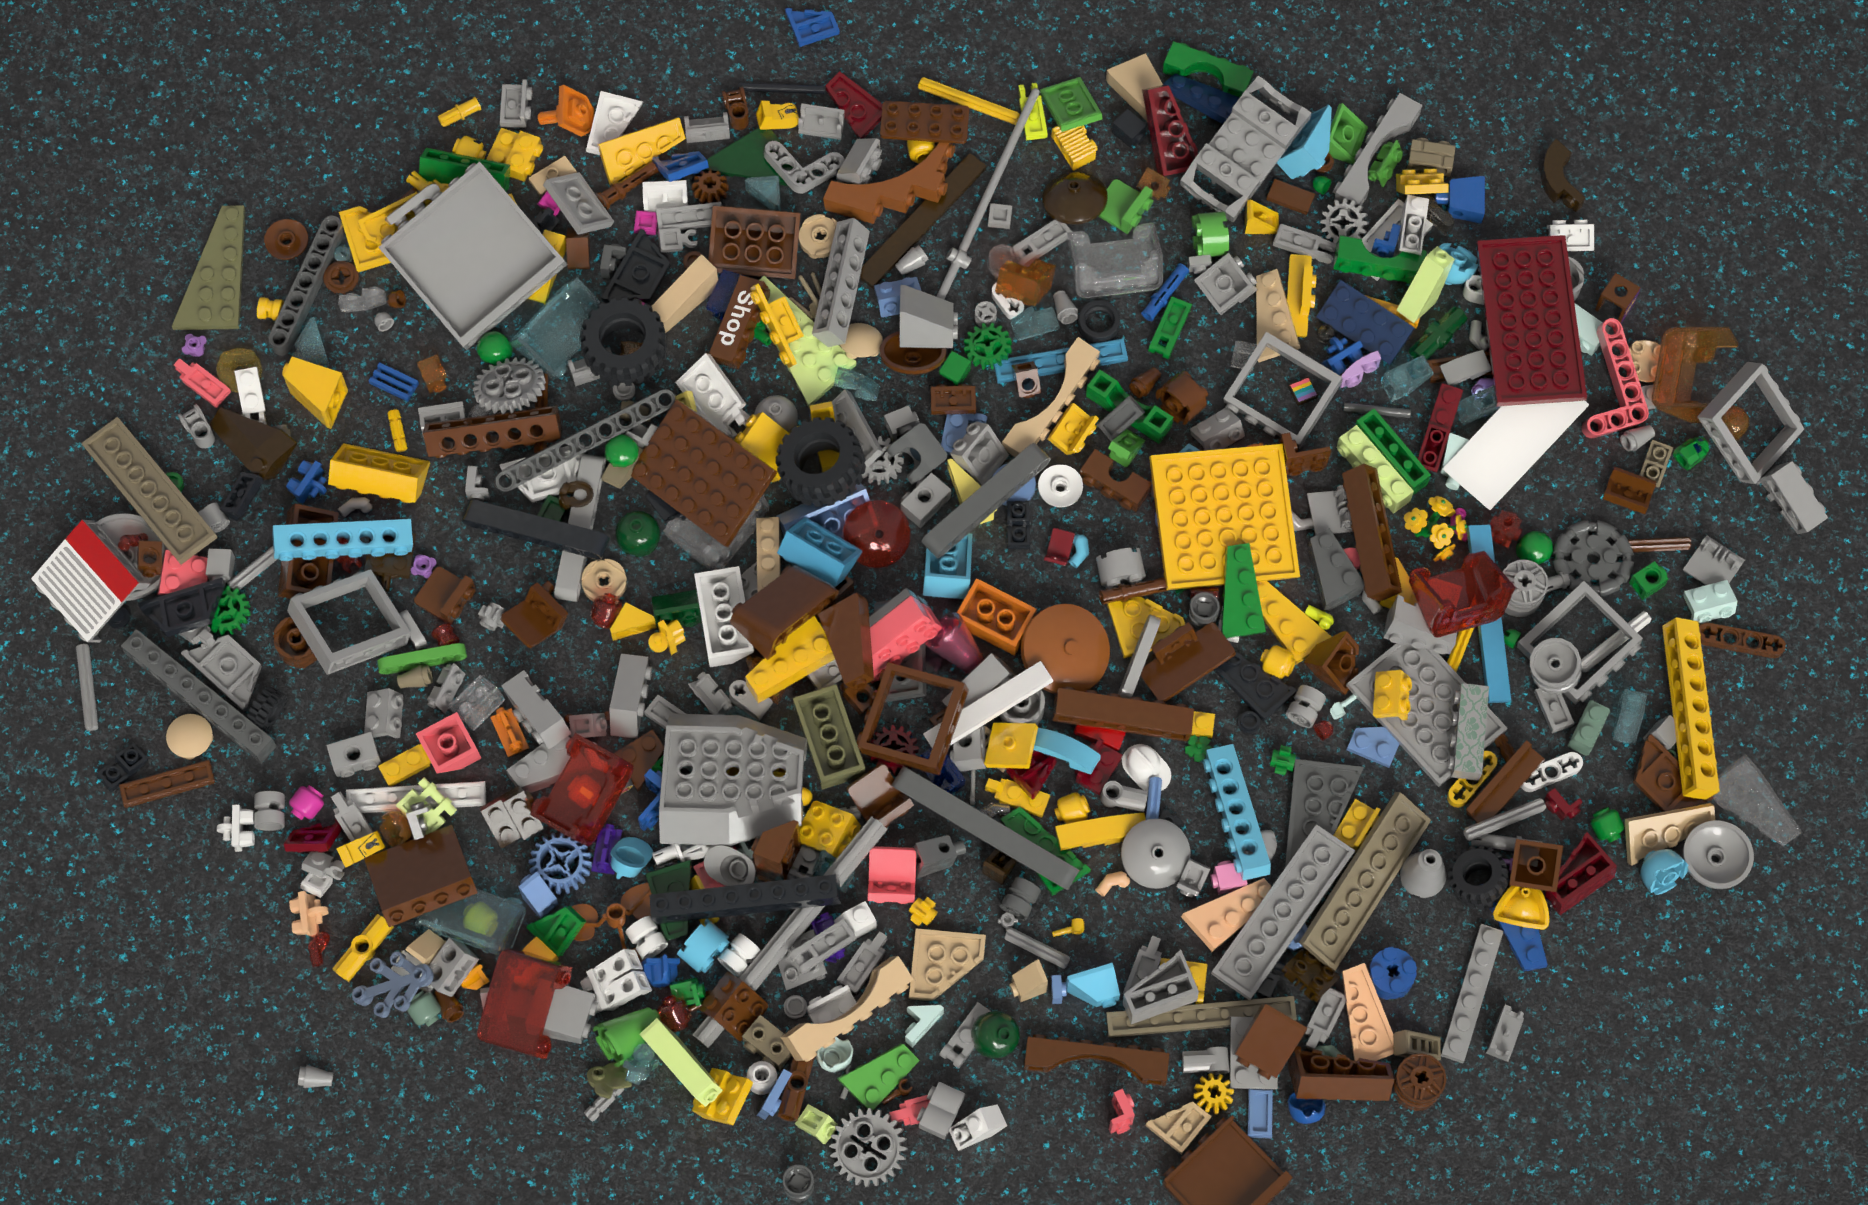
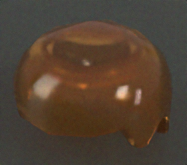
(1736, 421)
(395, 828)

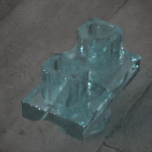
(640, 1064)

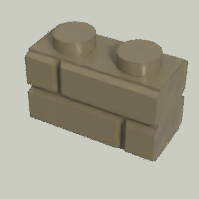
(1431, 155)

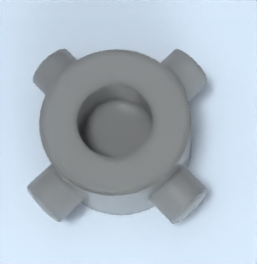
(1008, 920)

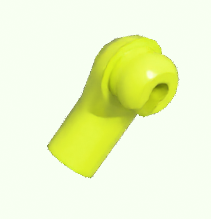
(1325, 620)

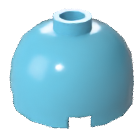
(1463, 266)
(1661, 870)

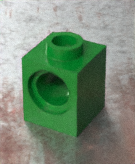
(1645, 588)

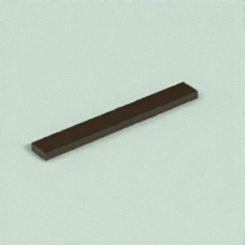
(920, 222)

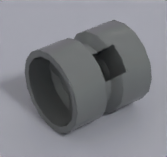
(1203, 610)
(1022, 895)
(798, 1183)

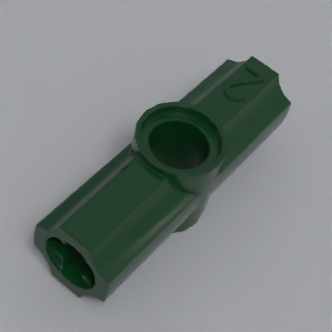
(1438, 333)

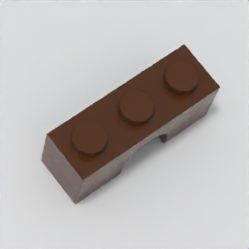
(1128, 493)

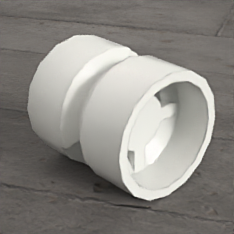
(647, 939)
(741, 953)

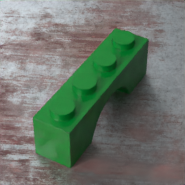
(1186, 60)
(1355, 258)
(1109, 394)

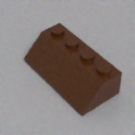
(300, 574)
(776, 851)

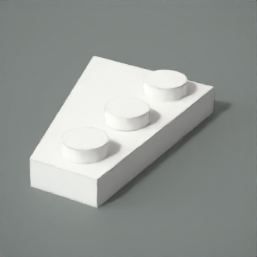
(611, 118)

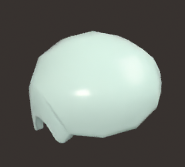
(836, 1056)

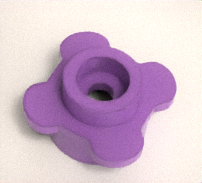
(198, 350)
(423, 560)

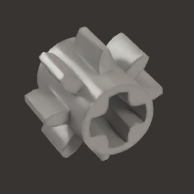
(491, 616)

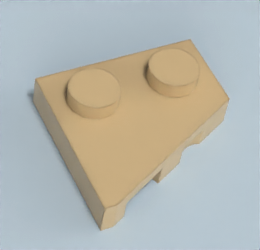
(1180, 1126)

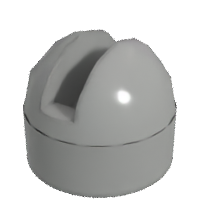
(383, 321)

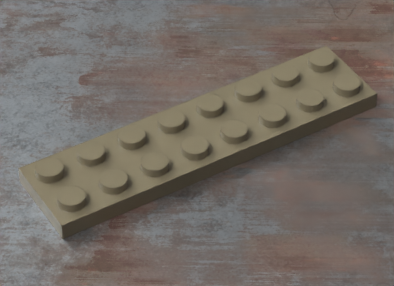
(149, 490)
(1365, 881)

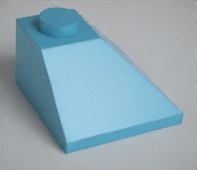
(1095, 986)

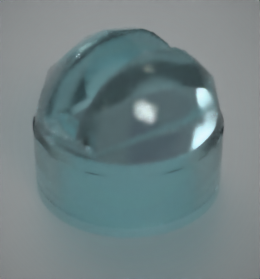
(340, 257)

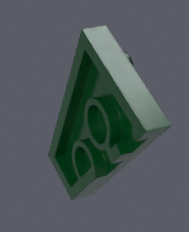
(667, 880)

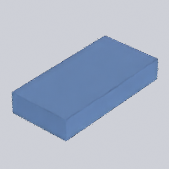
(1260, 1113)

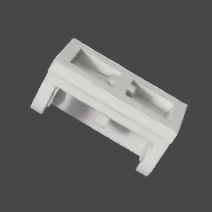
(664, 195)

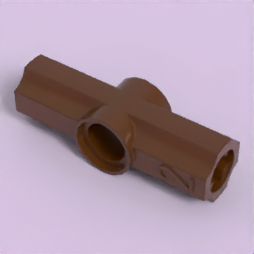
(793, 1097)

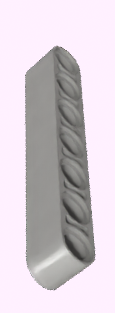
(572, 565)

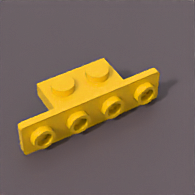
(1299, 291)
(780, 322)

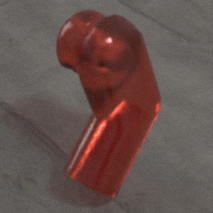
(316, 947)

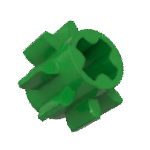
(1283, 760)

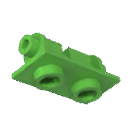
(1390, 156)

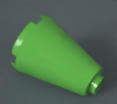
(622, 1034)

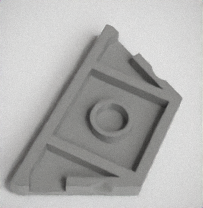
(227, 668)

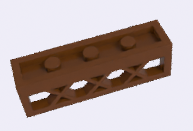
(1505, 783)

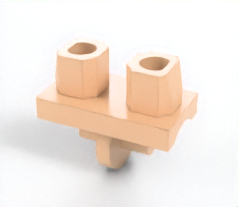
(310, 914)

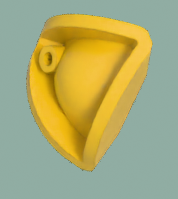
(1523, 908)

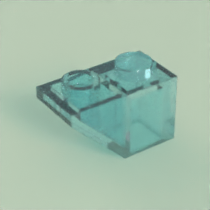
(1406, 378)

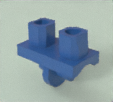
(1352, 352)
(311, 483)

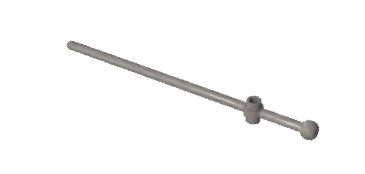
(959, 257)

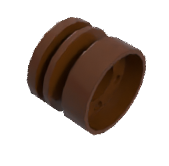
(1410, 1092)

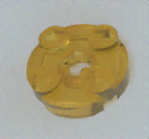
(230, 360)

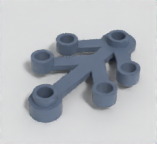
(395, 984)

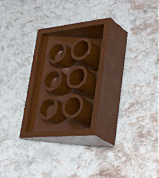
(754, 241)

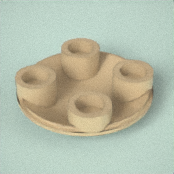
(862, 341)
(1645, 359)
(189, 736)

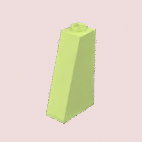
(1426, 285)
(681, 1062)

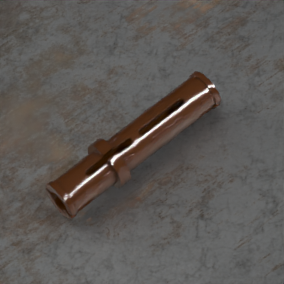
(1125, 592)

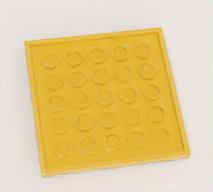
(1221, 502)

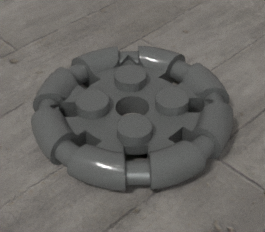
(1598, 546)

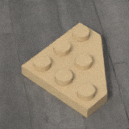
(942, 960)

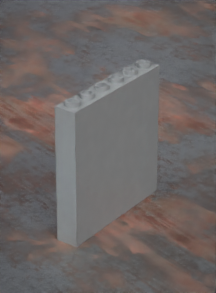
(472, 255)

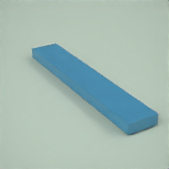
(1053, 361)

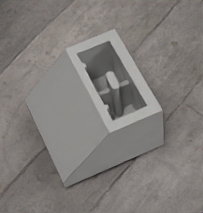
(861, 162)

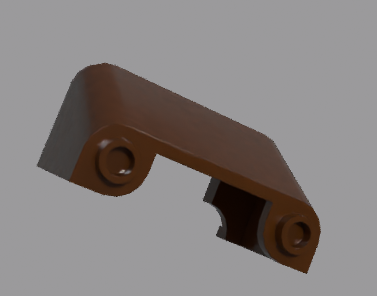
(782, 608)

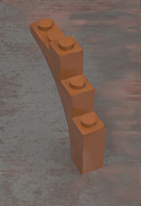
(867, 200)

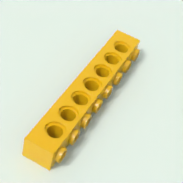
(1690, 708)

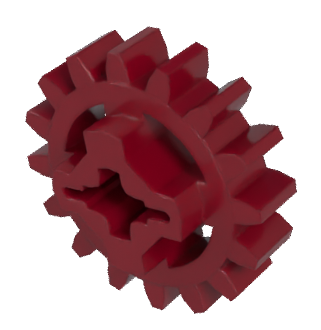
(893, 741)

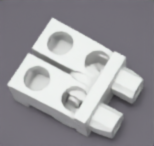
(616, 980)

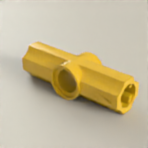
(354, 960)

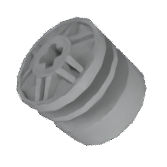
(1528, 598)

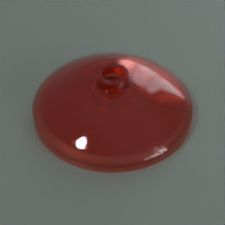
(865, 521)

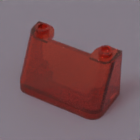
(1462, 596)
(584, 791)
(521, 1002)

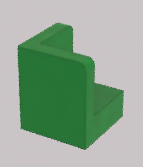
(955, 368)

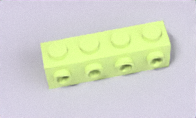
(1358, 450)

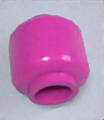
(306, 802)

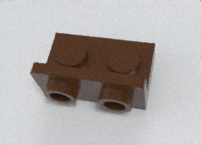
(953, 399)

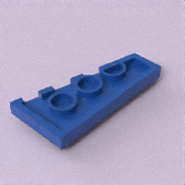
(1525, 944)

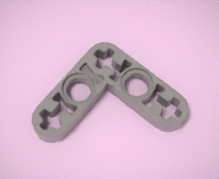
(799, 173)

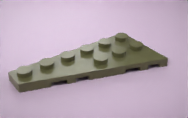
(216, 285)

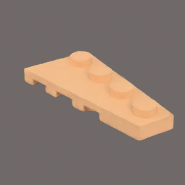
(1367, 1020)

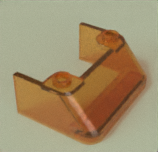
(1677, 364)

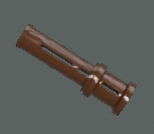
(617, 187)

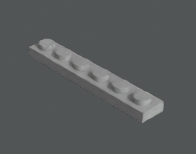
(1471, 993)

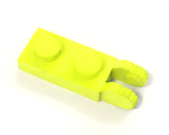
(1035, 126)

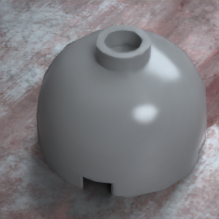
(779, 410)

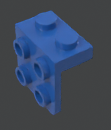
(649, 815)

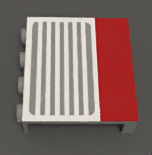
(88, 579)

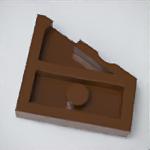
(643, 755)

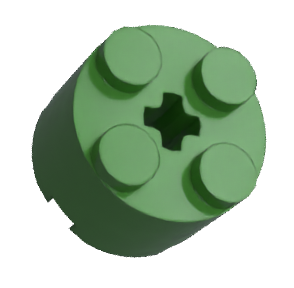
(1211, 234)

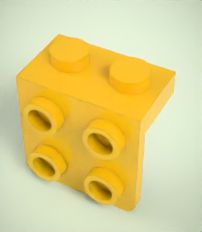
(828, 828)

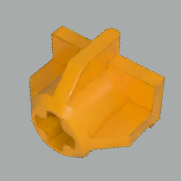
(475, 978)

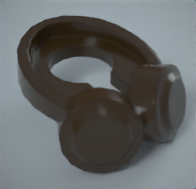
(566, 502)

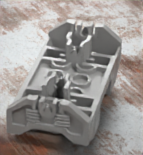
(1246, 147)

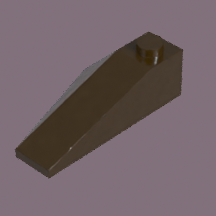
(255, 444)

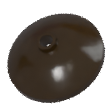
(1075, 198)

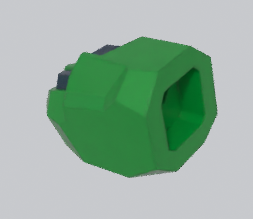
(1691, 452)

